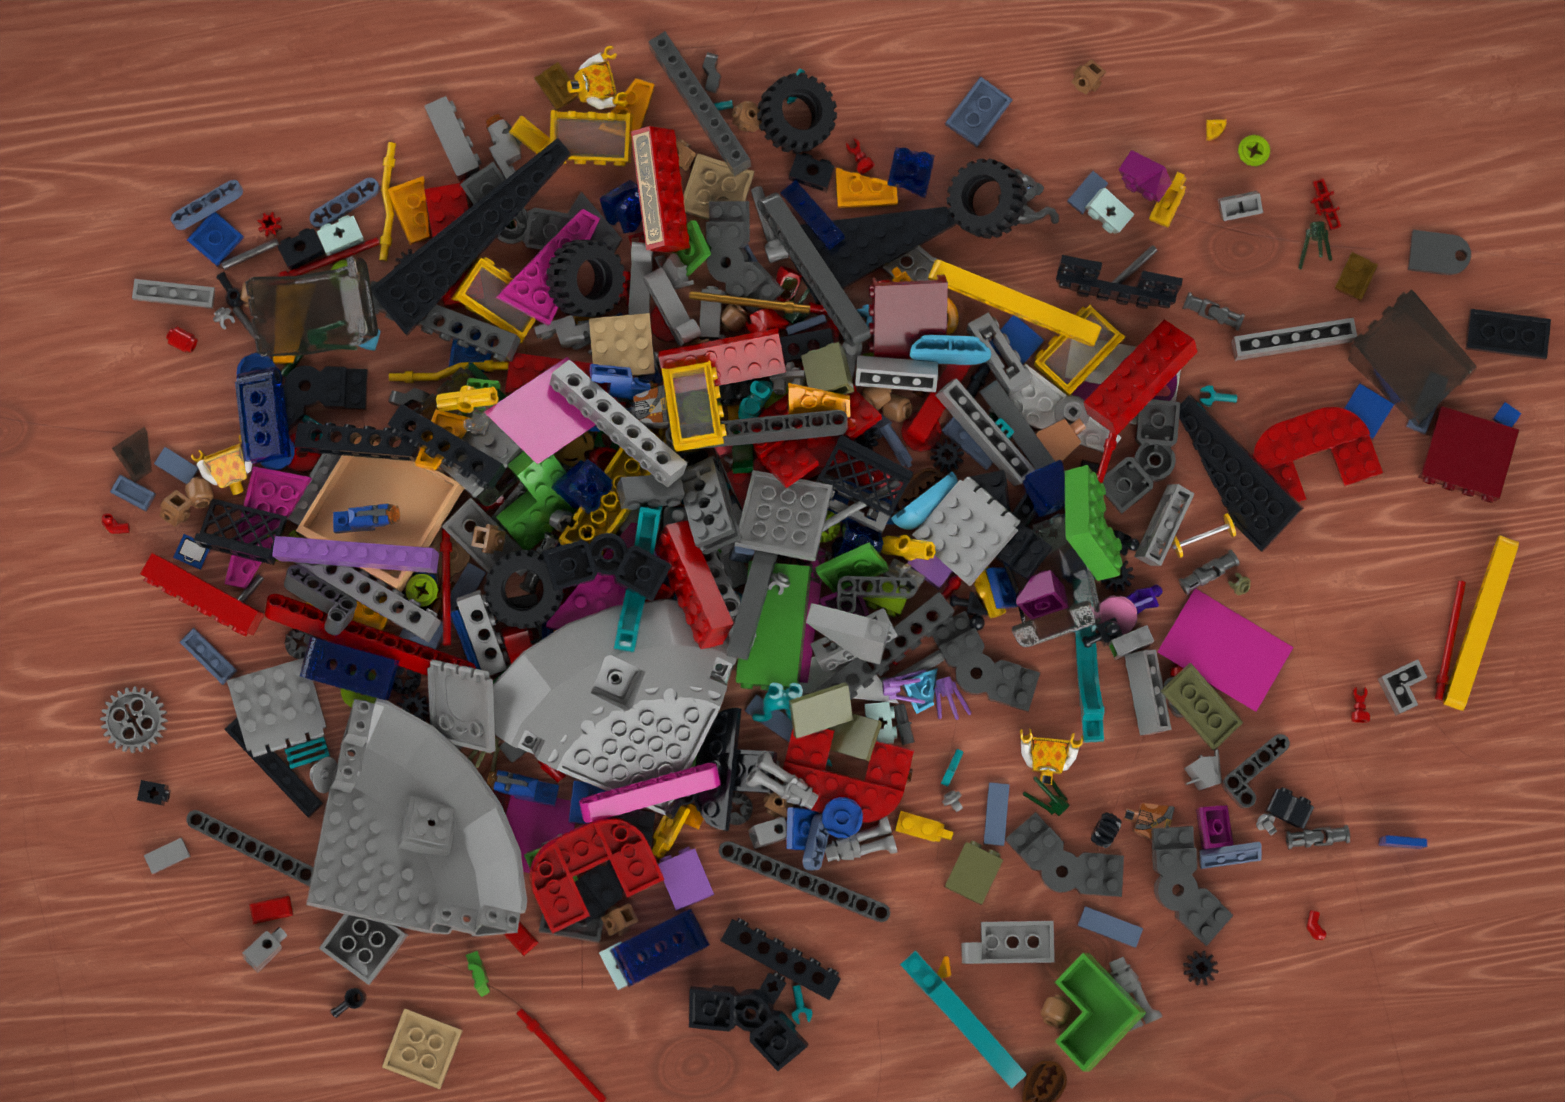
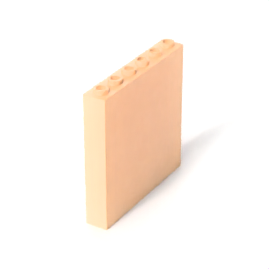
(420, 493)

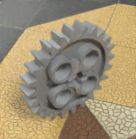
(150, 710)

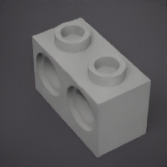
(1240, 205)

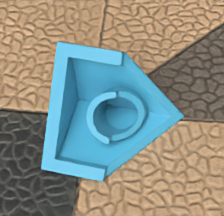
(922, 690)

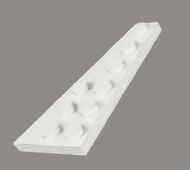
(1037, 407)

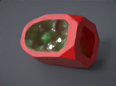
(789, 281)

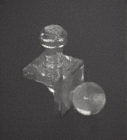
(479, 421)

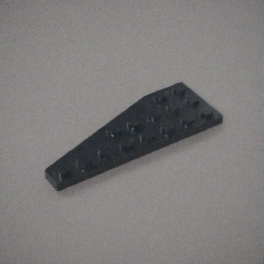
(1247, 490)

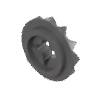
(291, 645)
(746, 809)

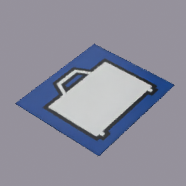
(190, 552)

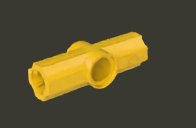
(467, 399)
(908, 547)
(984, 592)

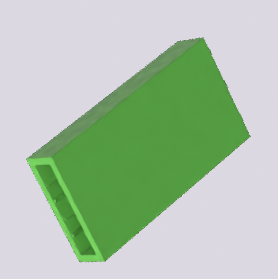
(779, 634)

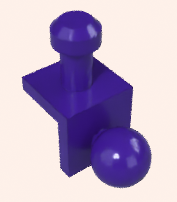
(1145, 597)

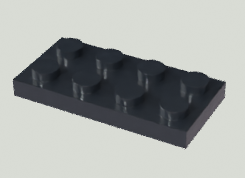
(1508, 334)

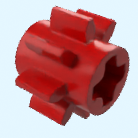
(267, 220)

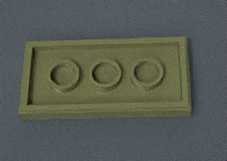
(1201, 706)

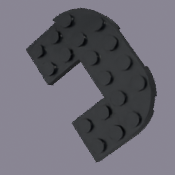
(1151, 289)

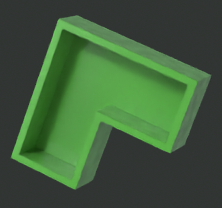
(530, 514)
(1087, 526)
(1106, 1012)

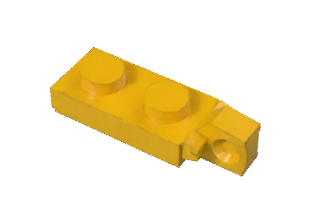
(1166, 208)
(922, 827)
(668, 831)

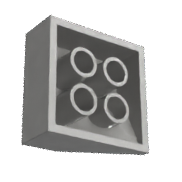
(363, 945)

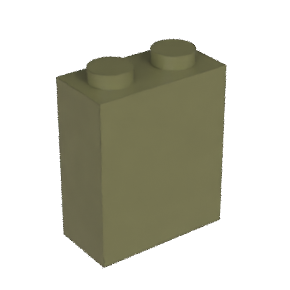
(828, 369)
(974, 872)

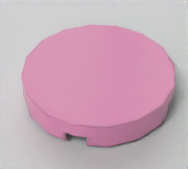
(1121, 609)

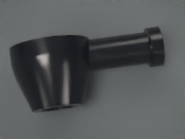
(229, 291)
(678, 803)
(350, 1001)

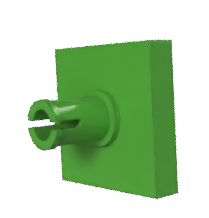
(698, 250)

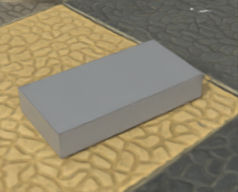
(167, 855)

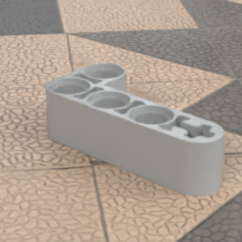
(641, 266)
(671, 308)

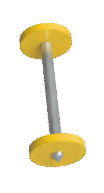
(1229, 525)

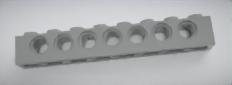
(577, 386)
(423, 628)

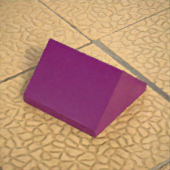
(1214, 827)

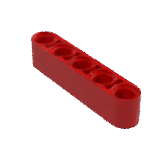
(933, 408)

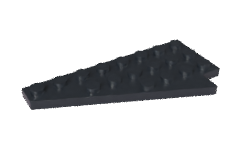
(877, 241)

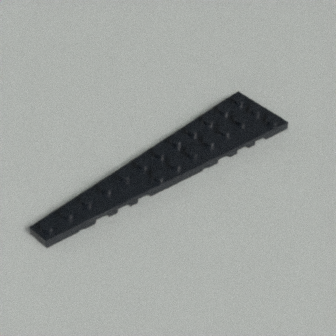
(433, 269)

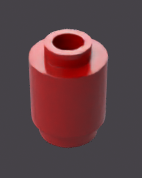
(182, 339)

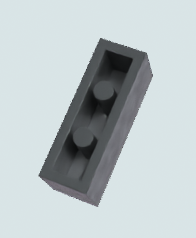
(648, 492)

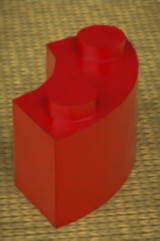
(516, 641)

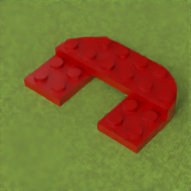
(1312, 433)
(789, 459)
(875, 795)
(581, 850)

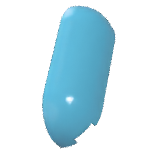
(950, 350)
(918, 510)

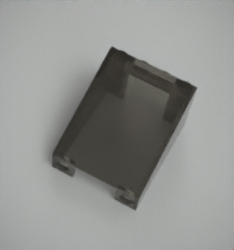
(1411, 358)

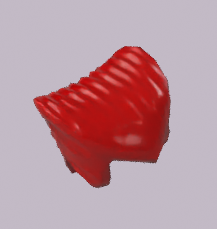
(766, 320)

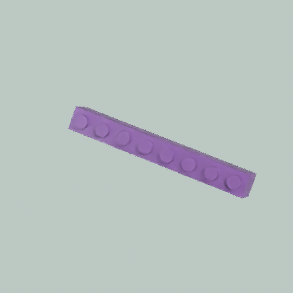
(355, 554)

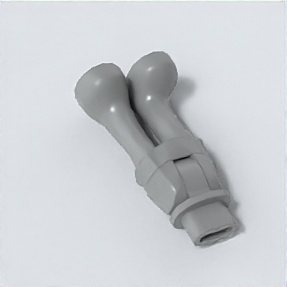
(792, 790)
(850, 847)
(1129, 981)

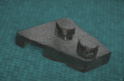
(135, 454)

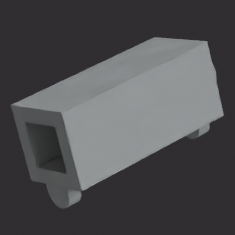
(710, 316)

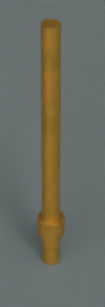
(788, 307)

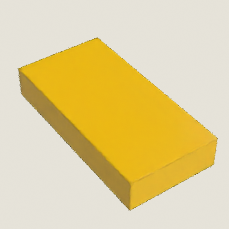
(529, 135)

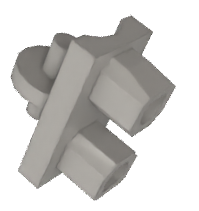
(792, 375)
(902, 570)

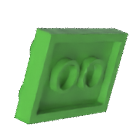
(858, 562)

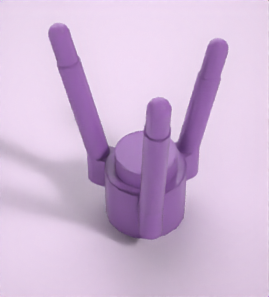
(891, 686)
(945, 688)

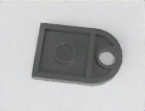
(1436, 253)

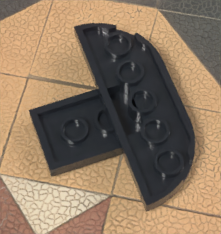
(732, 766)

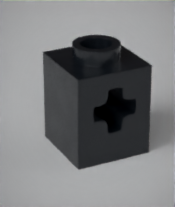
(145, 789)
(779, 979)

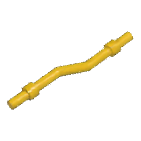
(386, 239)
(410, 376)

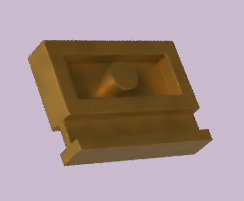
(554, 85)
(1356, 276)

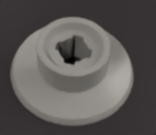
(1065, 404)
(322, 774)

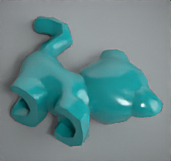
(752, 405)
(778, 699)

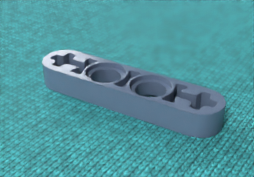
(342, 199)
(206, 204)

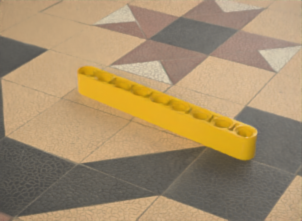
(1017, 303)
(1480, 623)

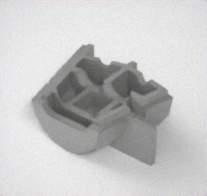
(674, 270)
(1205, 771)

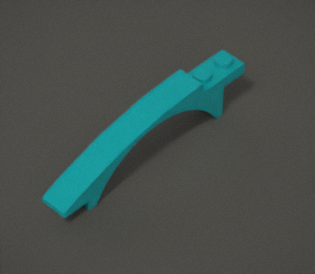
(634, 603)
(1089, 688)
(963, 1018)

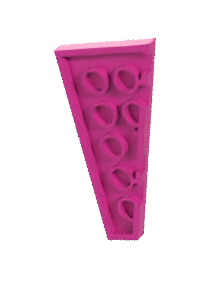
(529, 288)
(269, 492)

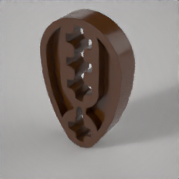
(919, 481)
(1034, 1077)

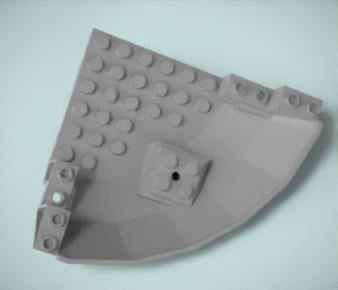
(607, 728)
(376, 841)

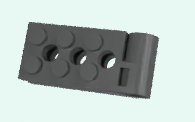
(709, 506)

